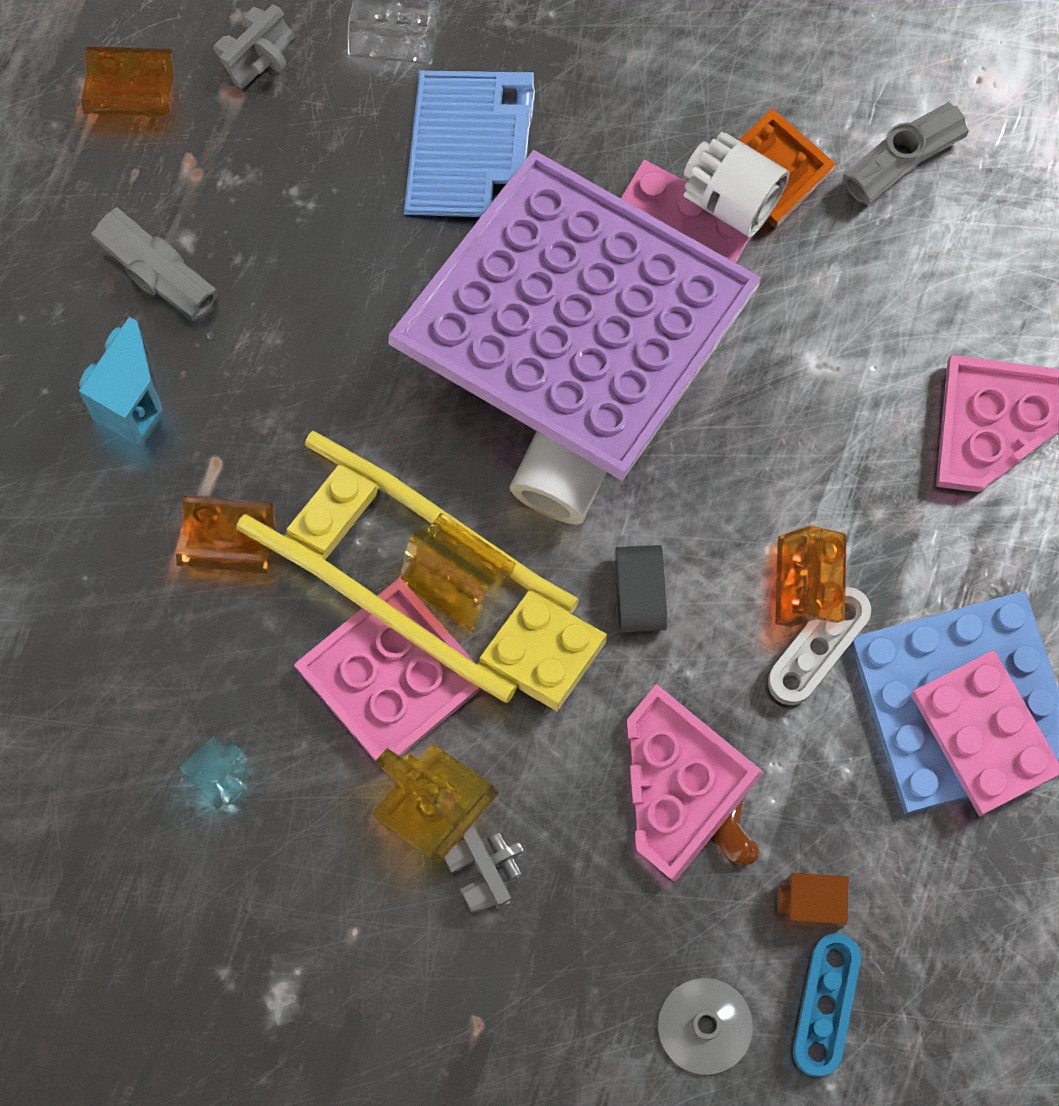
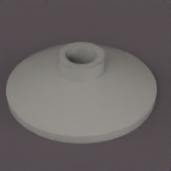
(687, 1044)

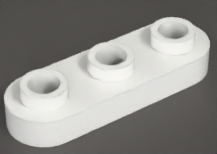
(812, 668)

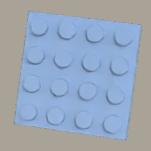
(919, 651)

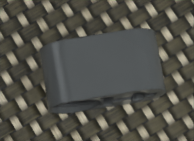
(640, 588)

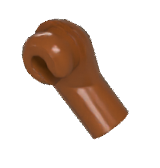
(734, 840)

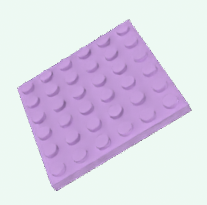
(575, 313)

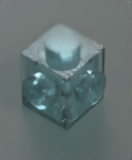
(218, 772)

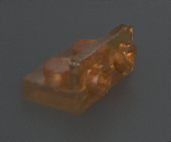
(810, 576)

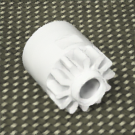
(734, 183)

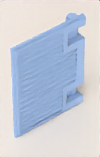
(465, 140)

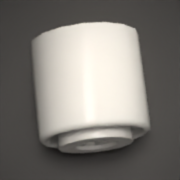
(556, 481)

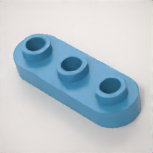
(840, 987)

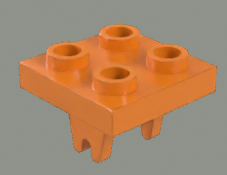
(793, 151)

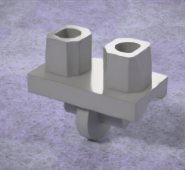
(257, 48)
(490, 888)

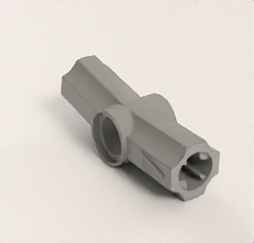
(924, 139)
(154, 264)

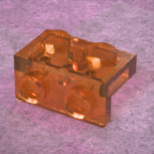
(128, 81)
(211, 536)

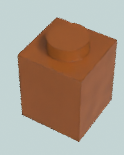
(814, 900)

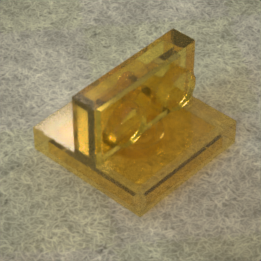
(454, 570)
(432, 800)

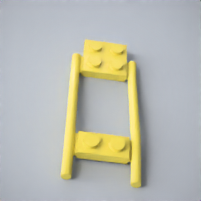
(537, 648)

